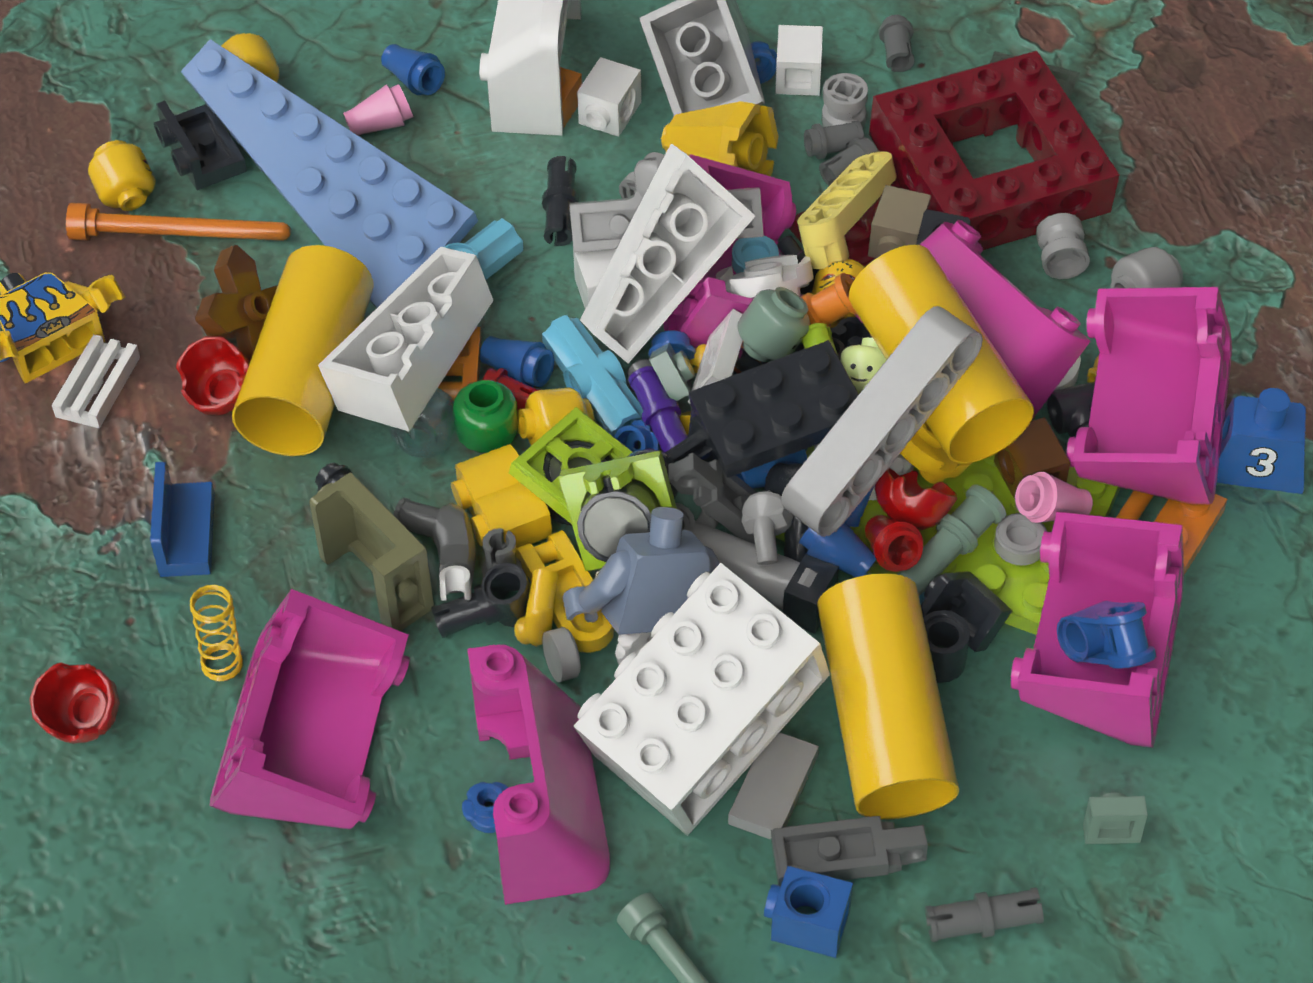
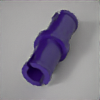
(658, 408)

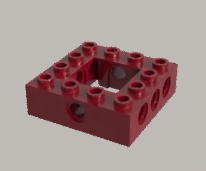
(1068, 166)

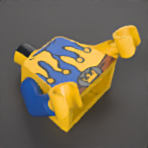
(50, 319)

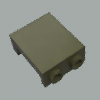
(355, 521)

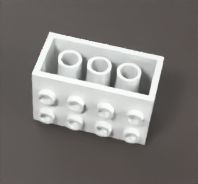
(702, 697)

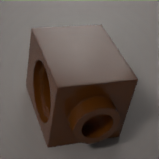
(1031, 453)

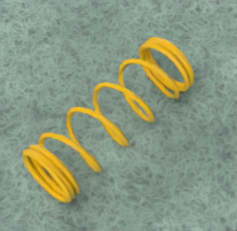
(214, 619)

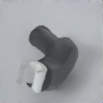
(453, 539)

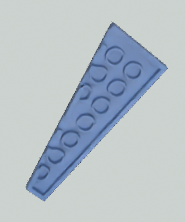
(330, 175)

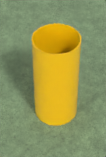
(314, 309)
(987, 403)
(887, 697)

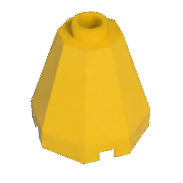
(726, 134)

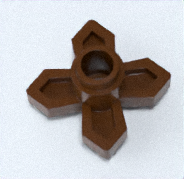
(242, 305)

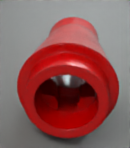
(894, 543)

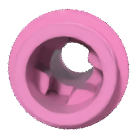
(379, 112)
(1043, 495)

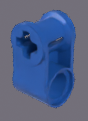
(1107, 635)

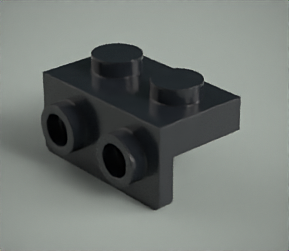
(199, 145)

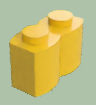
(499, 498)

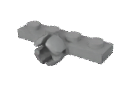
(604, 222)

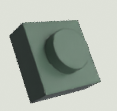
(673, 371)
(1115, 819)

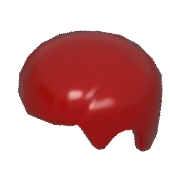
(212, 374)
(908, 502)
(74, 702)

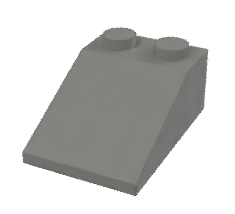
(702, 54)

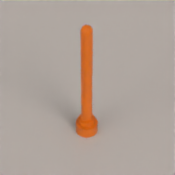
(86, 221)

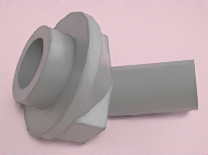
(765, 519)

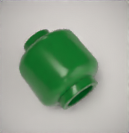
(485, 416)

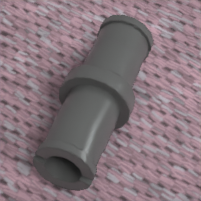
(984, 914)

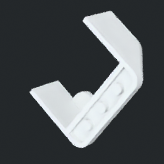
(526, 65)

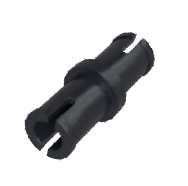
(557, 200)

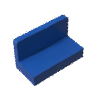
(181, 525)

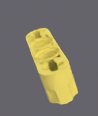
(842, 205)

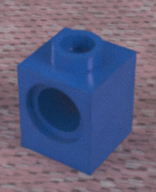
(812, 932)

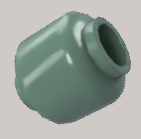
(773, 324)

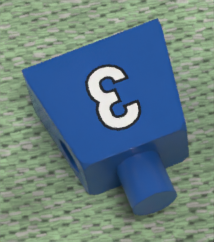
(1264, 443)

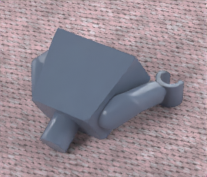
(644, 576)

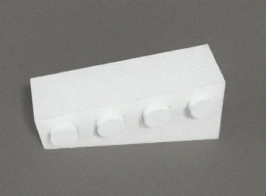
(664, 253)
(409, 341)

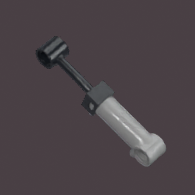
(799, 585)

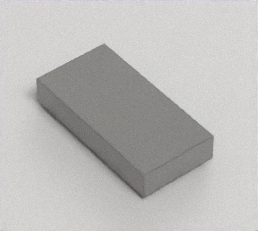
(773, 785)

